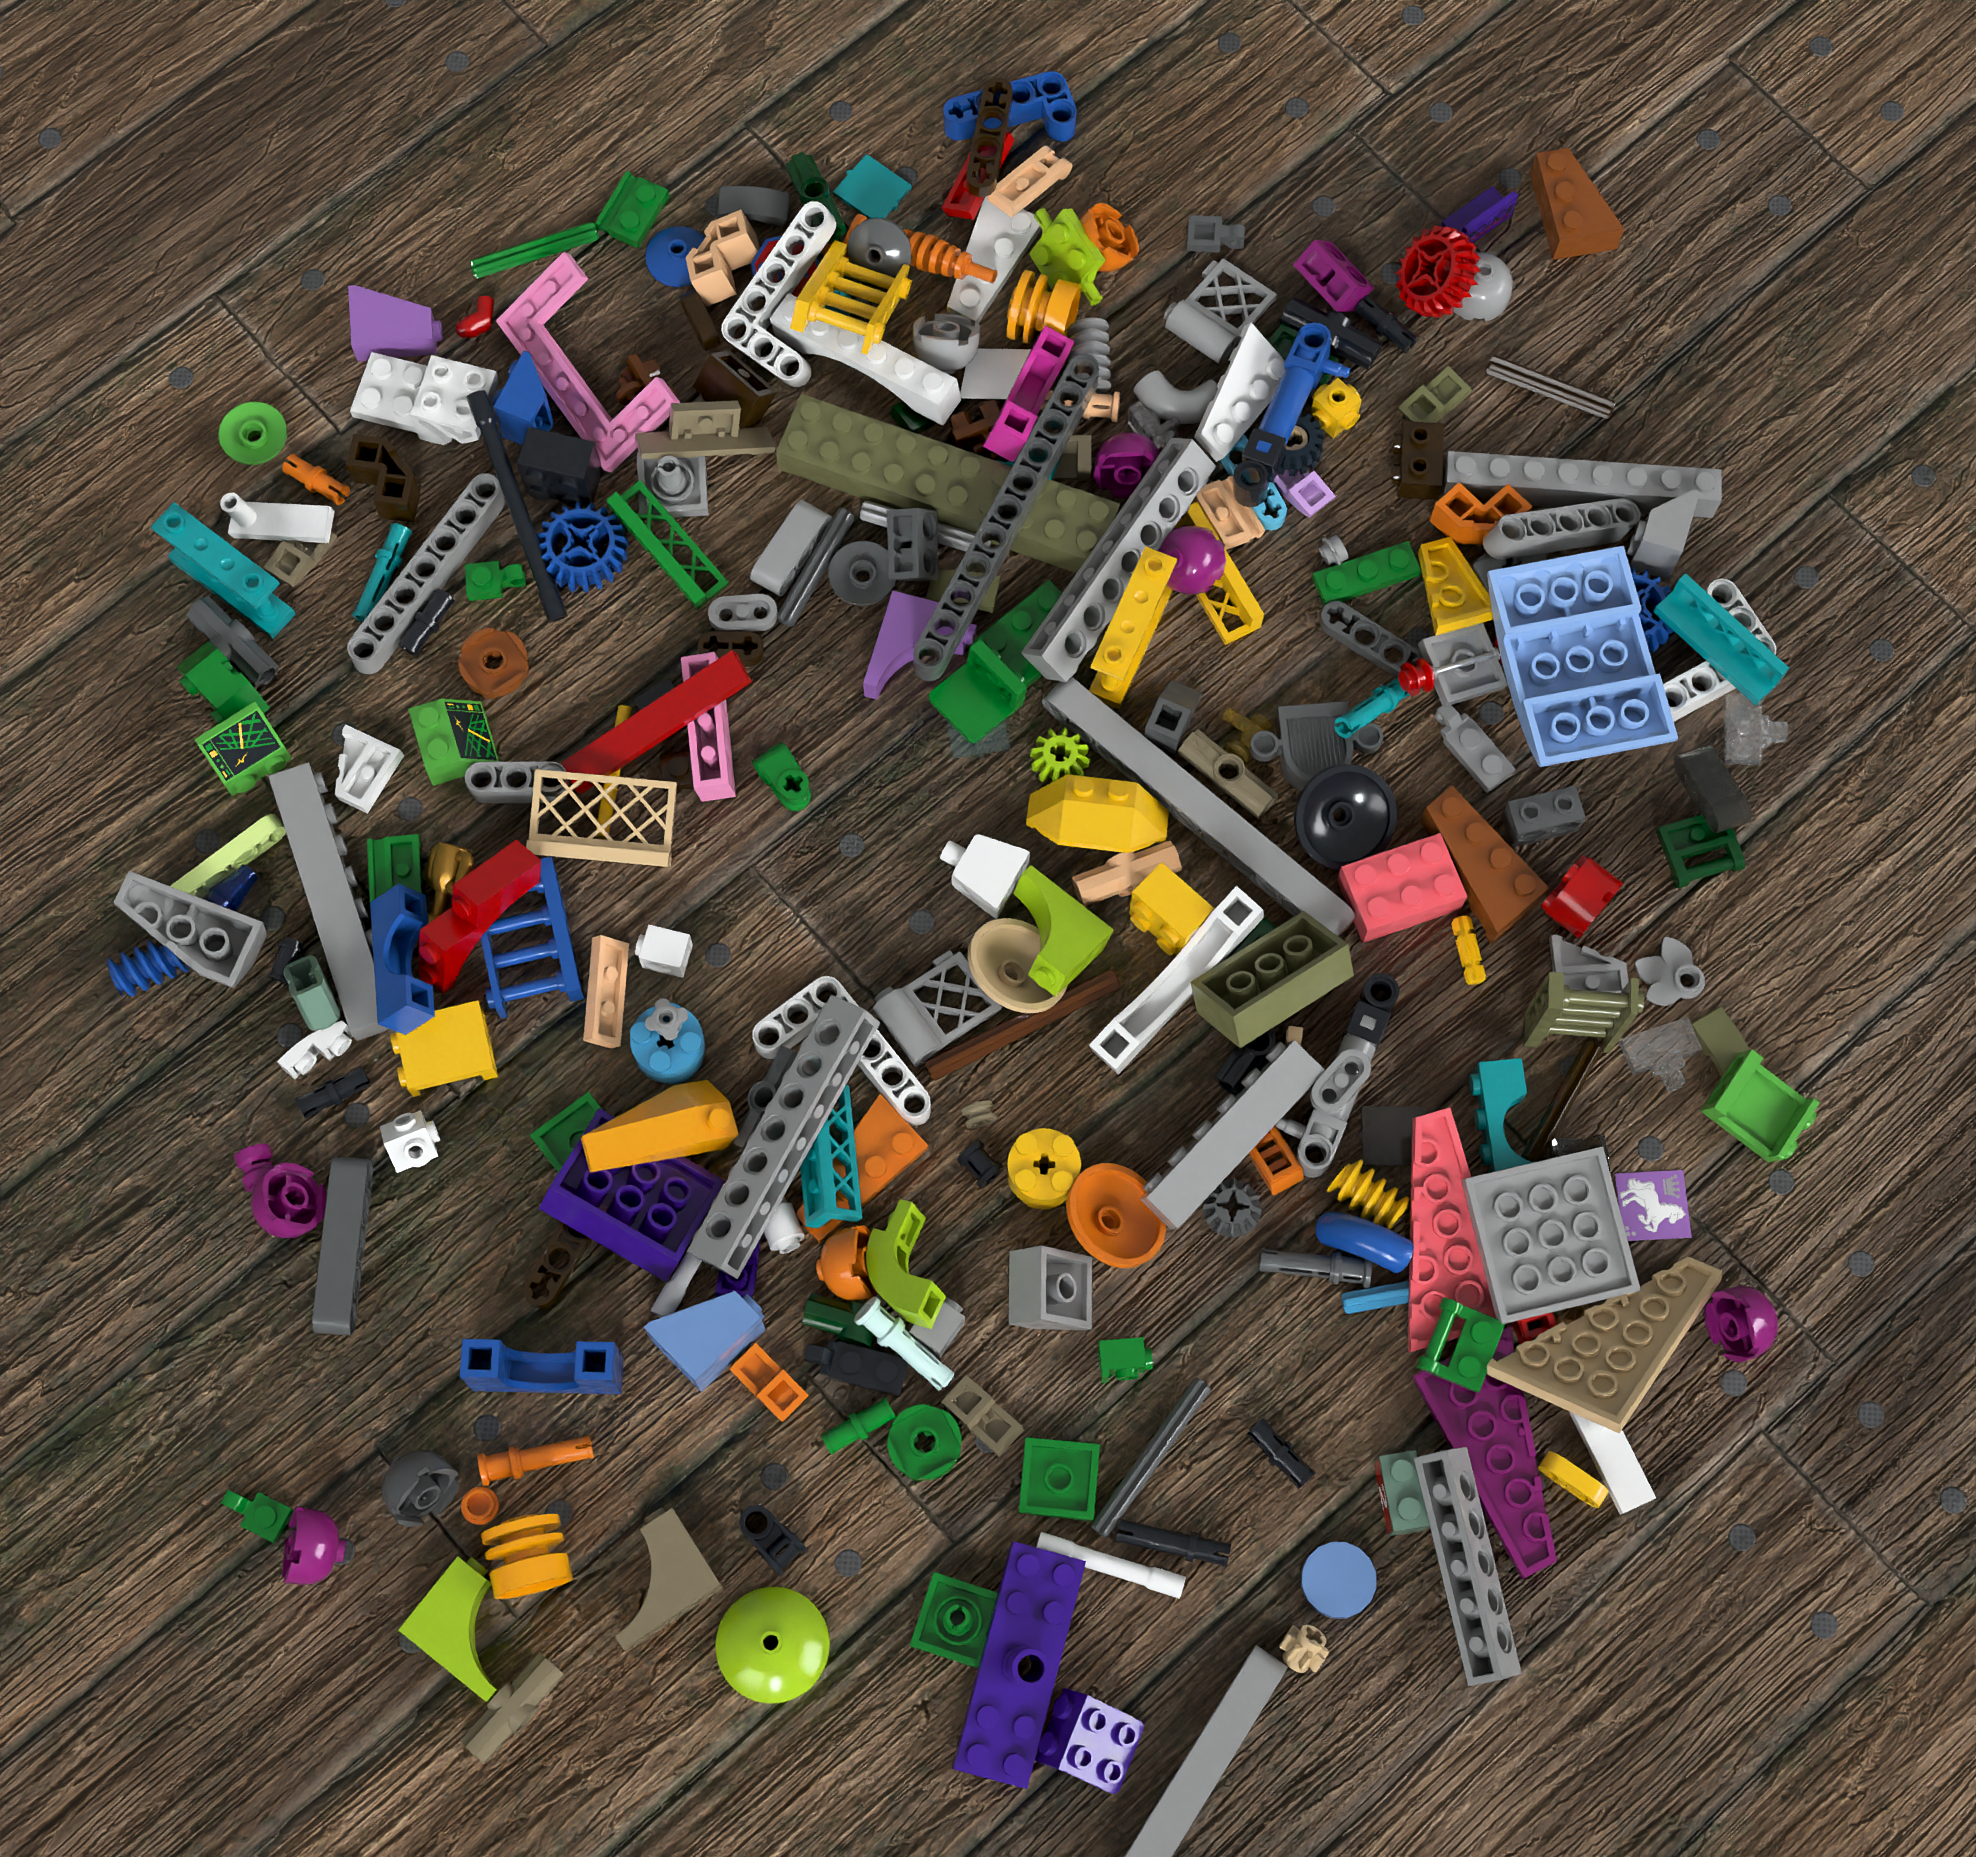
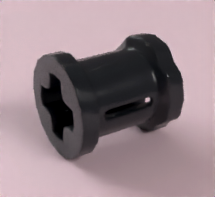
(980, 1164)

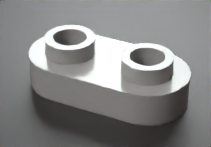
(743, 612)
(1339, 1082)

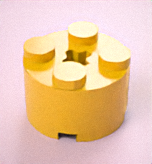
(1023, 1168)

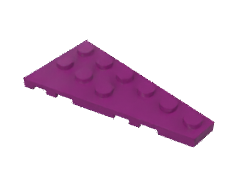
(1501, 1455)

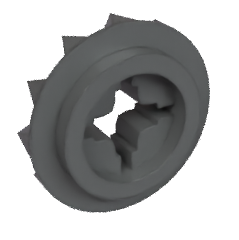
(1244, 1219)

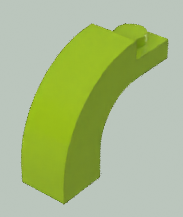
(887, 1266)

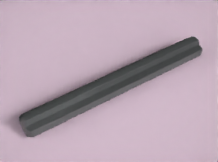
(1151, 1457)

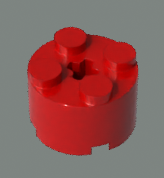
(1581, 895)

